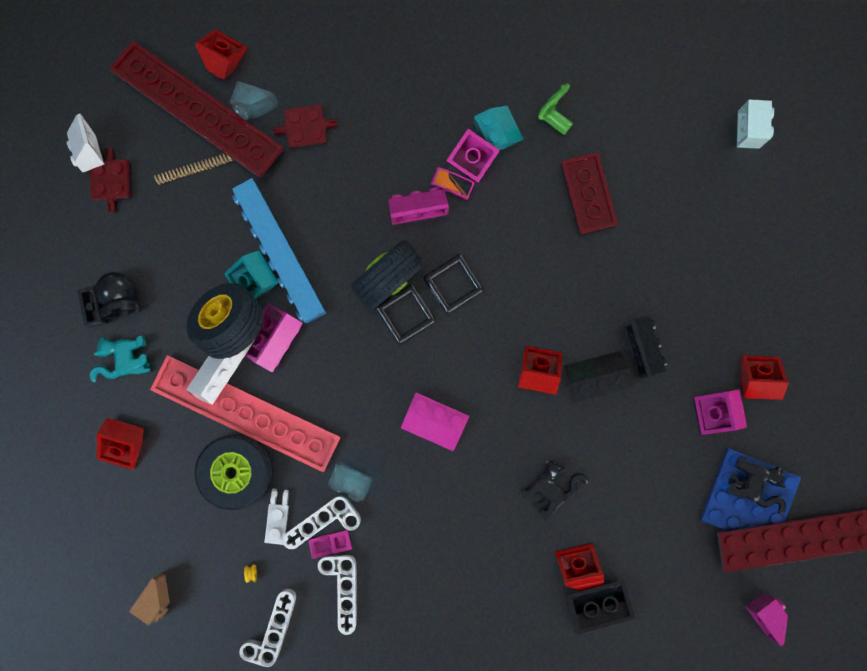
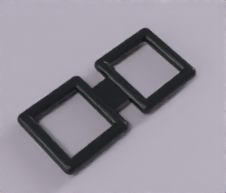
(429, 299)

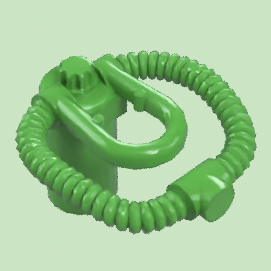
(552, 116)

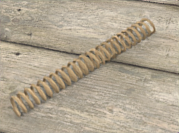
(193, 171)

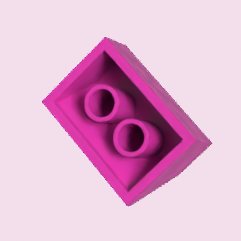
(418, 206)
(273, 338)
(434, 421)

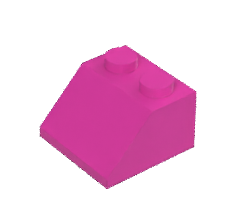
(473, 155)
(720, 412)
(770, 617)

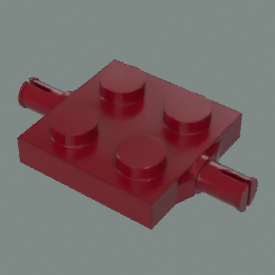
(305, 126)
(110, 181)

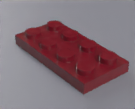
(589, 193)

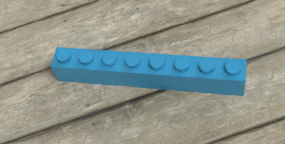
(279, 251)

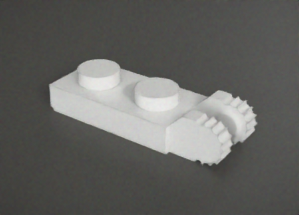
(277, 518)

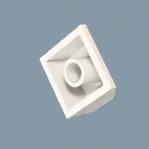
(83, 145)

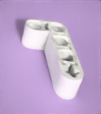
(318, 524)
(343, 594)
(275, 626)

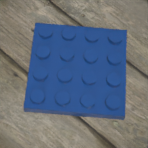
(737, 512)

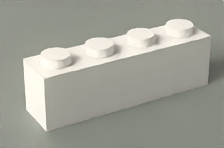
(214, 376)

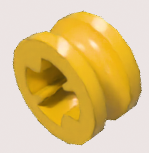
(250, 573)

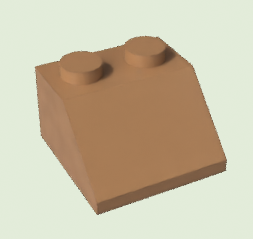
(152, 601)

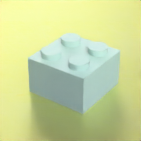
(754, 124)

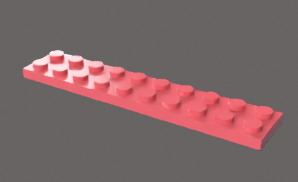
(250, 416)

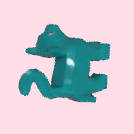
(124, 358)

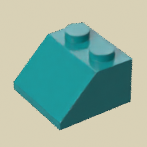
(498, 127)
(253, 274)

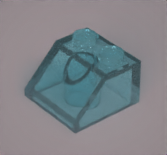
(252, 101)
(350, 481)

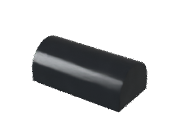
(90, 307)

